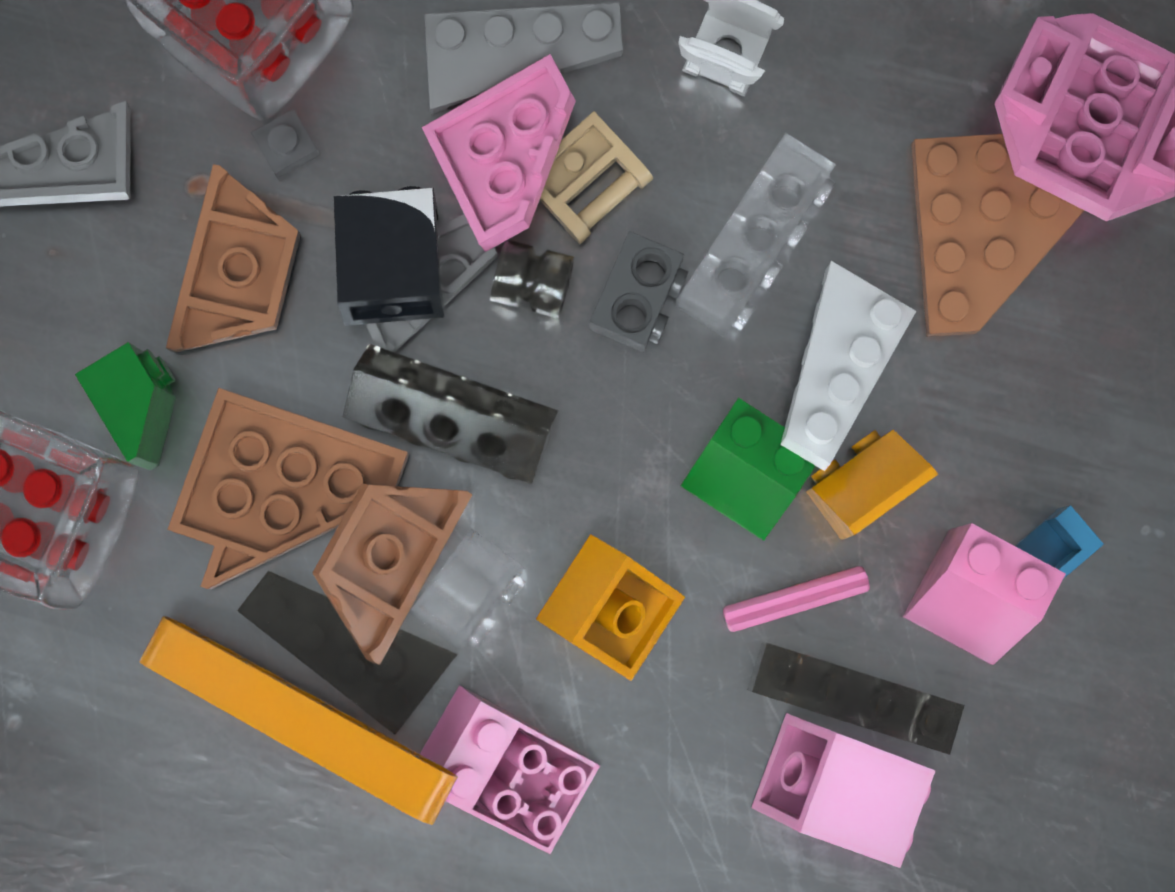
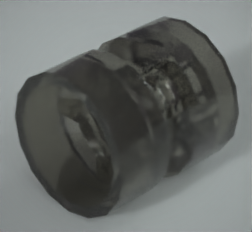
(532, 278)

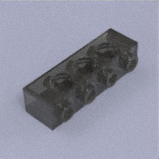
(434, 394)
(856, 697)

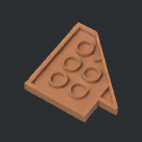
(977, 229)
(272, 483)

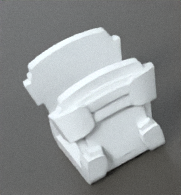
(744, 22)

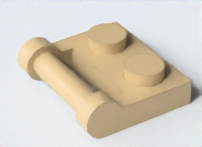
(580, 161)

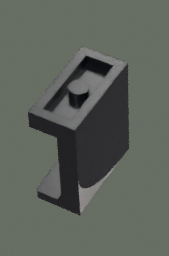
(387, 256)

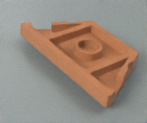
(234, 268)
(384, 558)

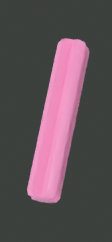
(796, 599)

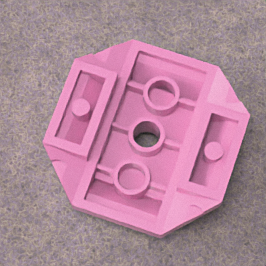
(1082, 73)

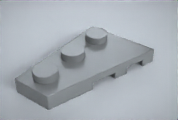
(70, 164)
(459, 263)

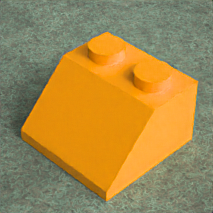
(869, 483)
(610, 607)

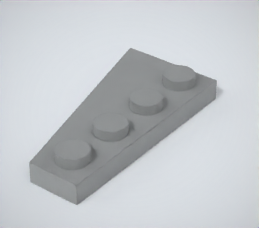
(484, 47)

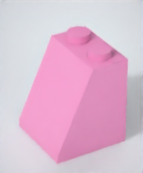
(983, 593)
(843, 791)

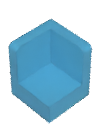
(1062, 540)

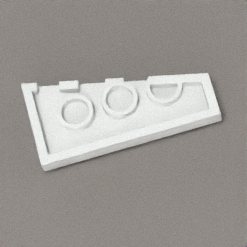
(845, 355)

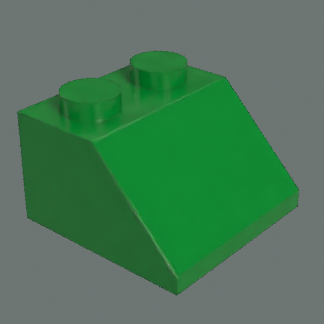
(133, 401)
(748, 471)

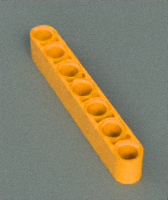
(299, 720)

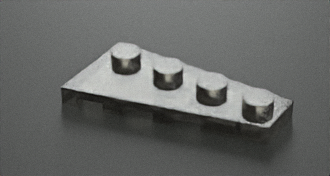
(316, 635)

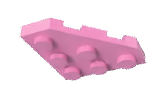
(503, 149)

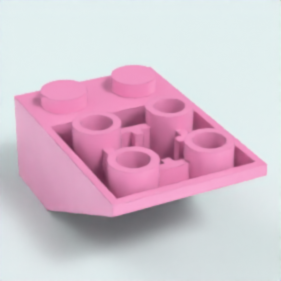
(508, 770)

